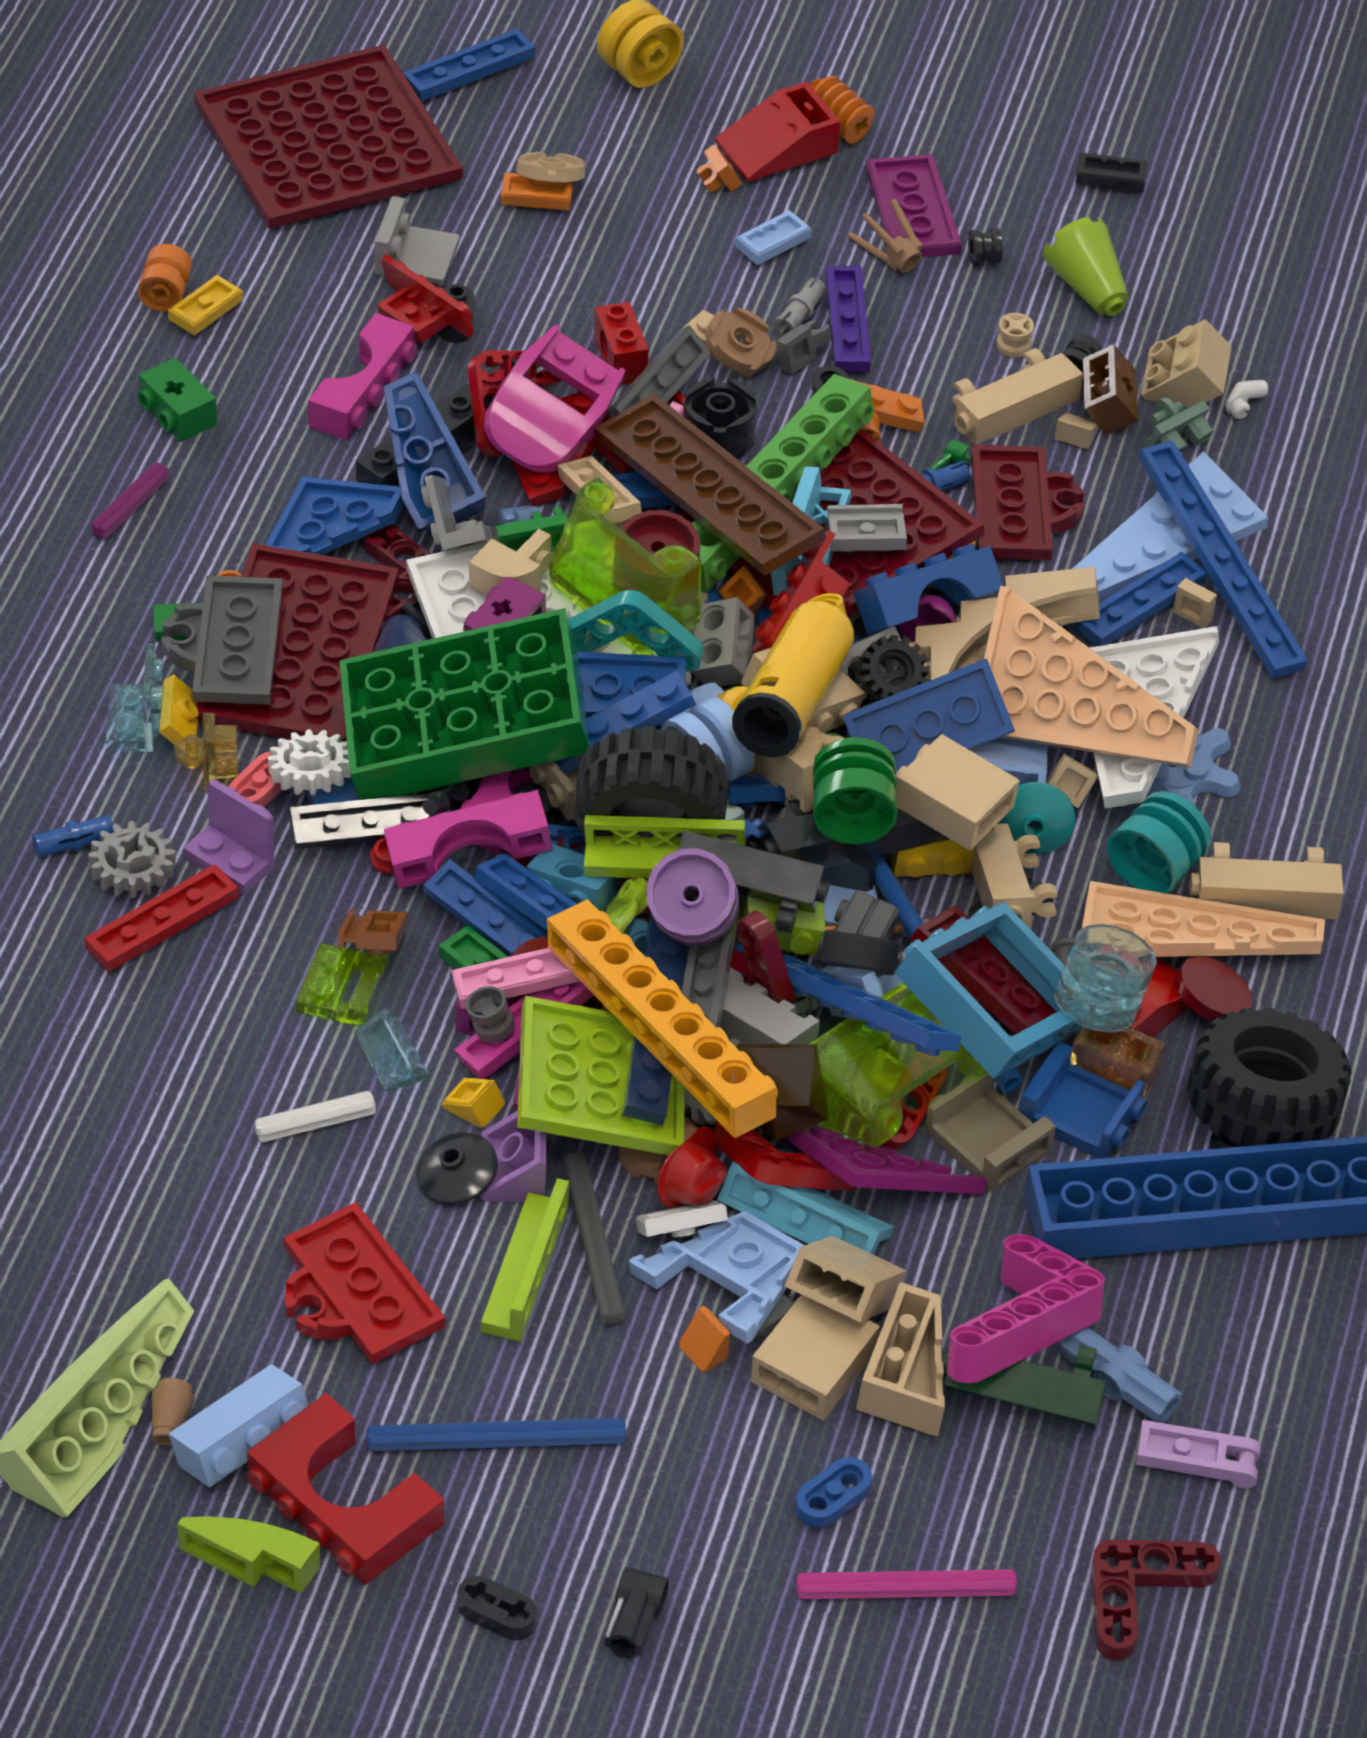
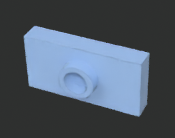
(773, 237)

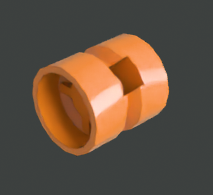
(164, 277)

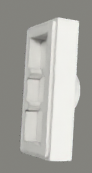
(681, 1220)

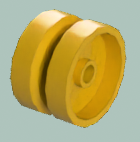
(640, 43)

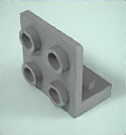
(420, 249)
(445, 529)

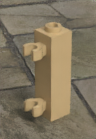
(1018, 398)
(1001, 877)
(1279, 886)

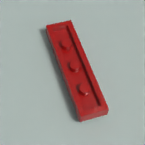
(161, 917)

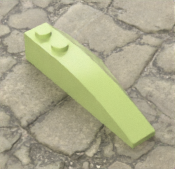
(85, 1415)

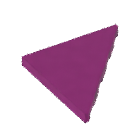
(880, 1166)

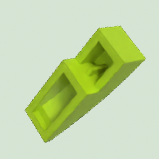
(251, 1549)

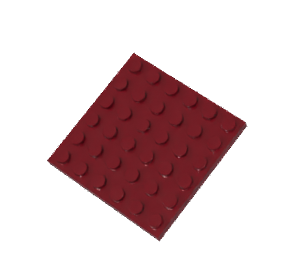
(327, 136)
(880, 477)

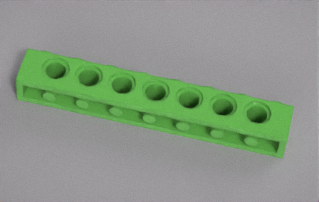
(806, 440)

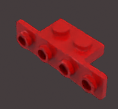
(421, 303)
(805, 581)

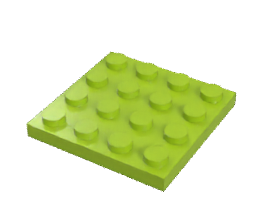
(577, 1079)

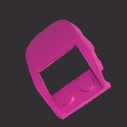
(536, 425)

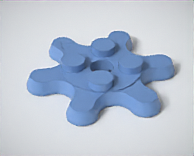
(1203, 774)

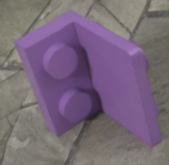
(236, 838)

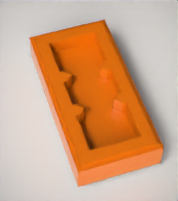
(534, 193)

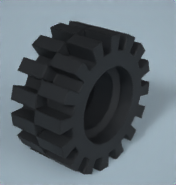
(890, 649)

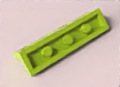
(635, 856)
(526, 1263)

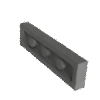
(666, 371)

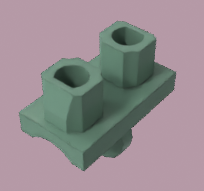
(1173, 421)

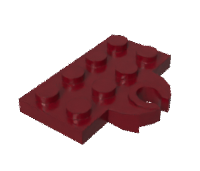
(1022, 501)
(989, 977)

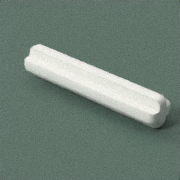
(315, 1116)

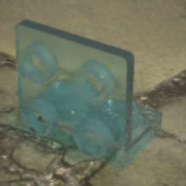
(133, 709)

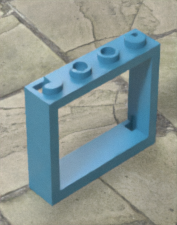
(962, 1013)

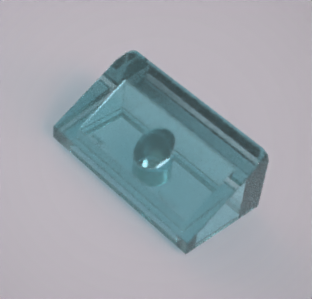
(391, 1051)

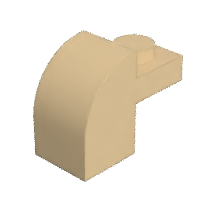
(498, 561)

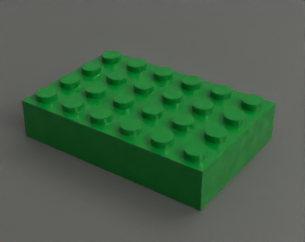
(464, 706)

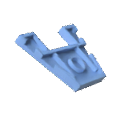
(739, 1256)

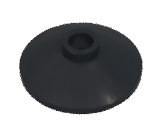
(461, 1179)

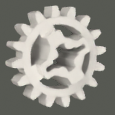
(309, 762)

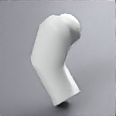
(1244, 390)

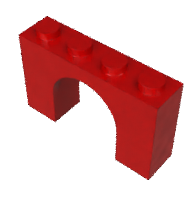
(360, 1538)

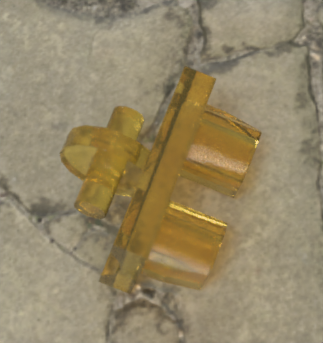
(214, 750)

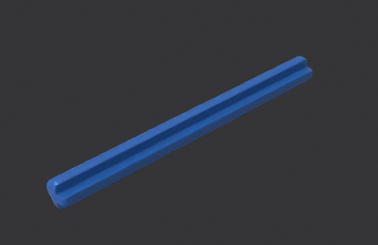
(496, 1434)

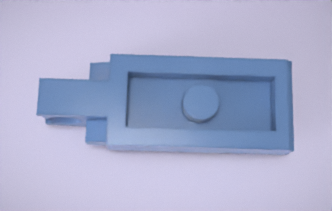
(514, 514)

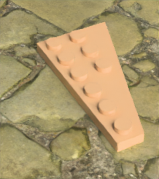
(1201, 927)

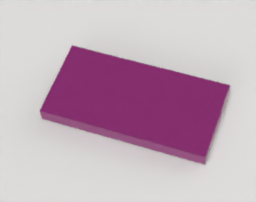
(921, 195)

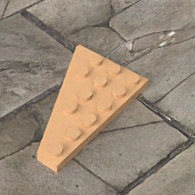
(1073, 696)

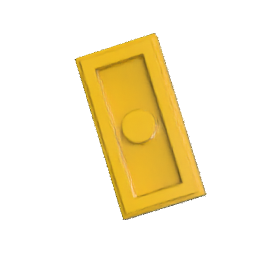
(205, 305)
(177, 710)

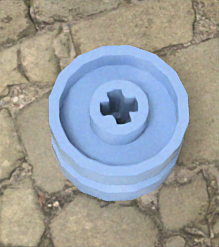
(712, 724)

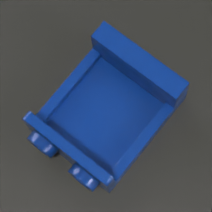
(1083, 1106)

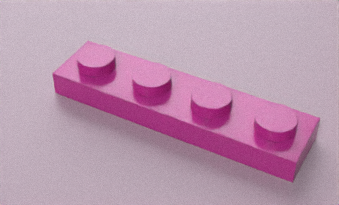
(485, 1057)

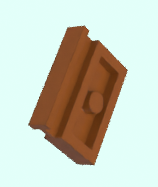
(375, 931)

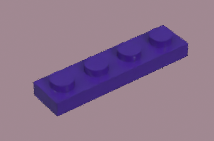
(848, 318)

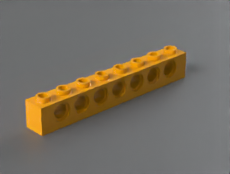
(662, 1018)

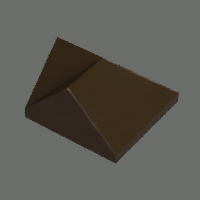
(799, 1085)

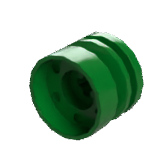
(854, 790)

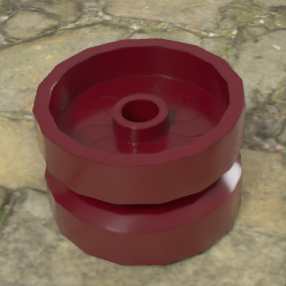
(661, 529)

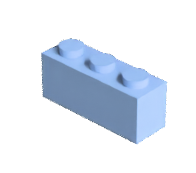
(221, 1434)

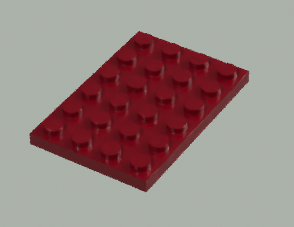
(326, 615)

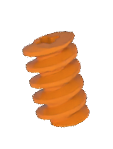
(850, 109)

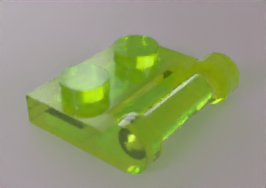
(329, 980)

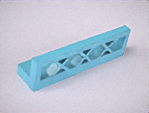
(808, 499)
(802, 1211)

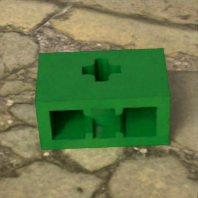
(177, 399)

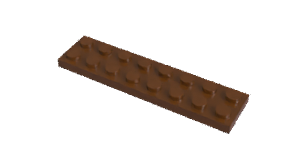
(710, 484)

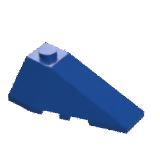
(425, 449)

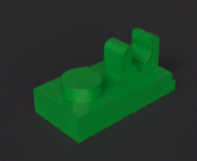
(517, 533)

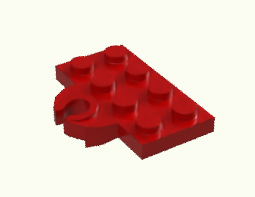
(356, 1286)

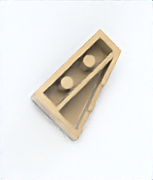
(795, 768)
(907, 1364)

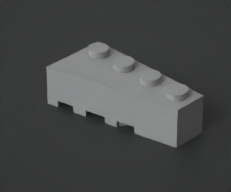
(756, 1019)

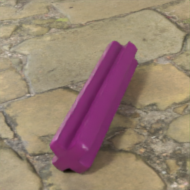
(129, 500)

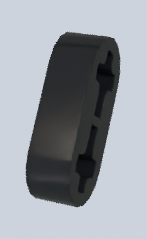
(496, 1608)

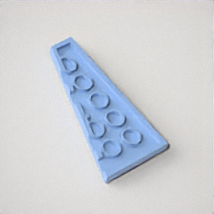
(1154, 535)

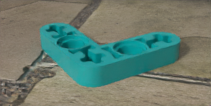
(638, 618)

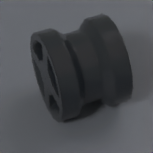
(985, 246)

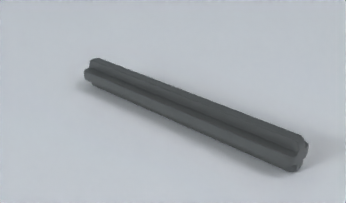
(593, 1238)

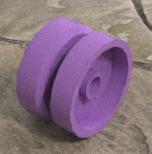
(704, 876)

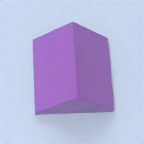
(520, 1161)

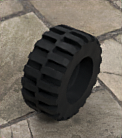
(650, 777)
(1268, 1078)

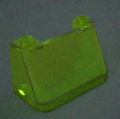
(601, 560)
(870, 1072)

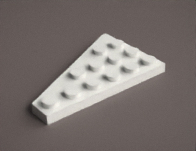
(1170, 671)

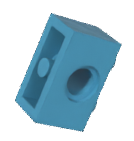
(565, 872)

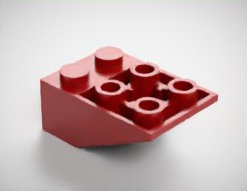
(781, 133)

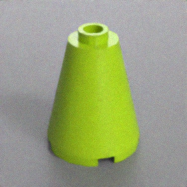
(1089, 264)

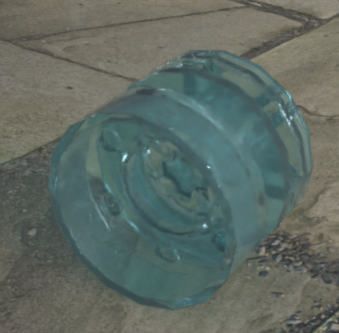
(1105, 978)

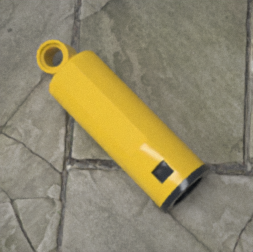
(794, 677)

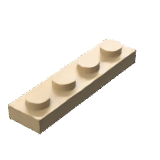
(581, 471)

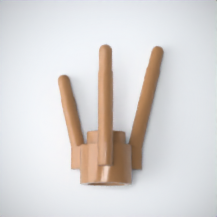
(902, 252)

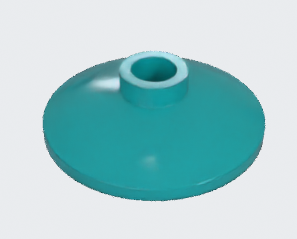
(1044, 804)

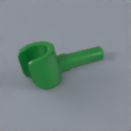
(954, 452)

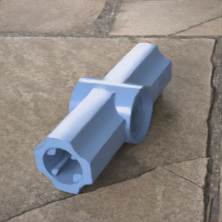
(1124, 1375)

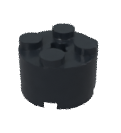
(723, 413)

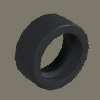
(859, 952)

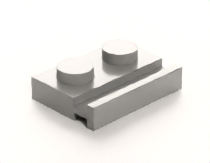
(867, 527)

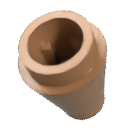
(170, 1408)

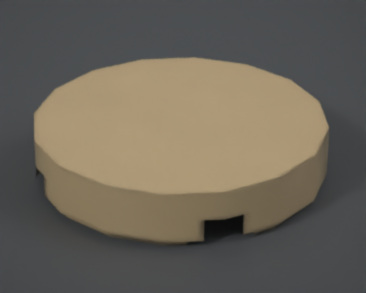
(551, 169)

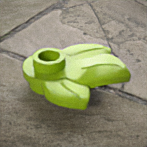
(628, 903)

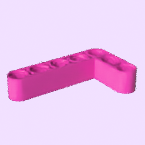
(1055, 1302)

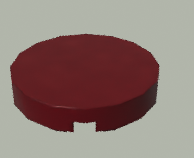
(1212, 988)

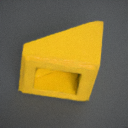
(475, 1101)

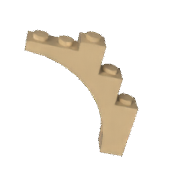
(1059, 594)

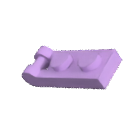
(1198, 1453)

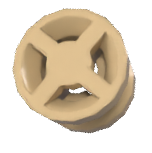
(1014, 334)

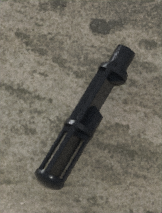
(457, 793)

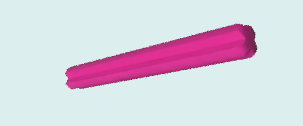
(906, 1584)

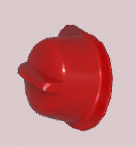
(692, 1172)

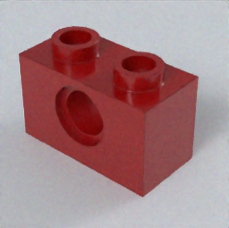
(621, 340)

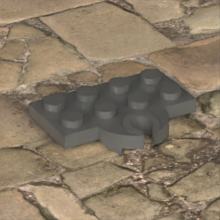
(229, 639)

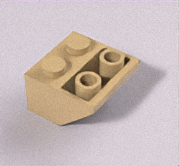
(1187, 366)

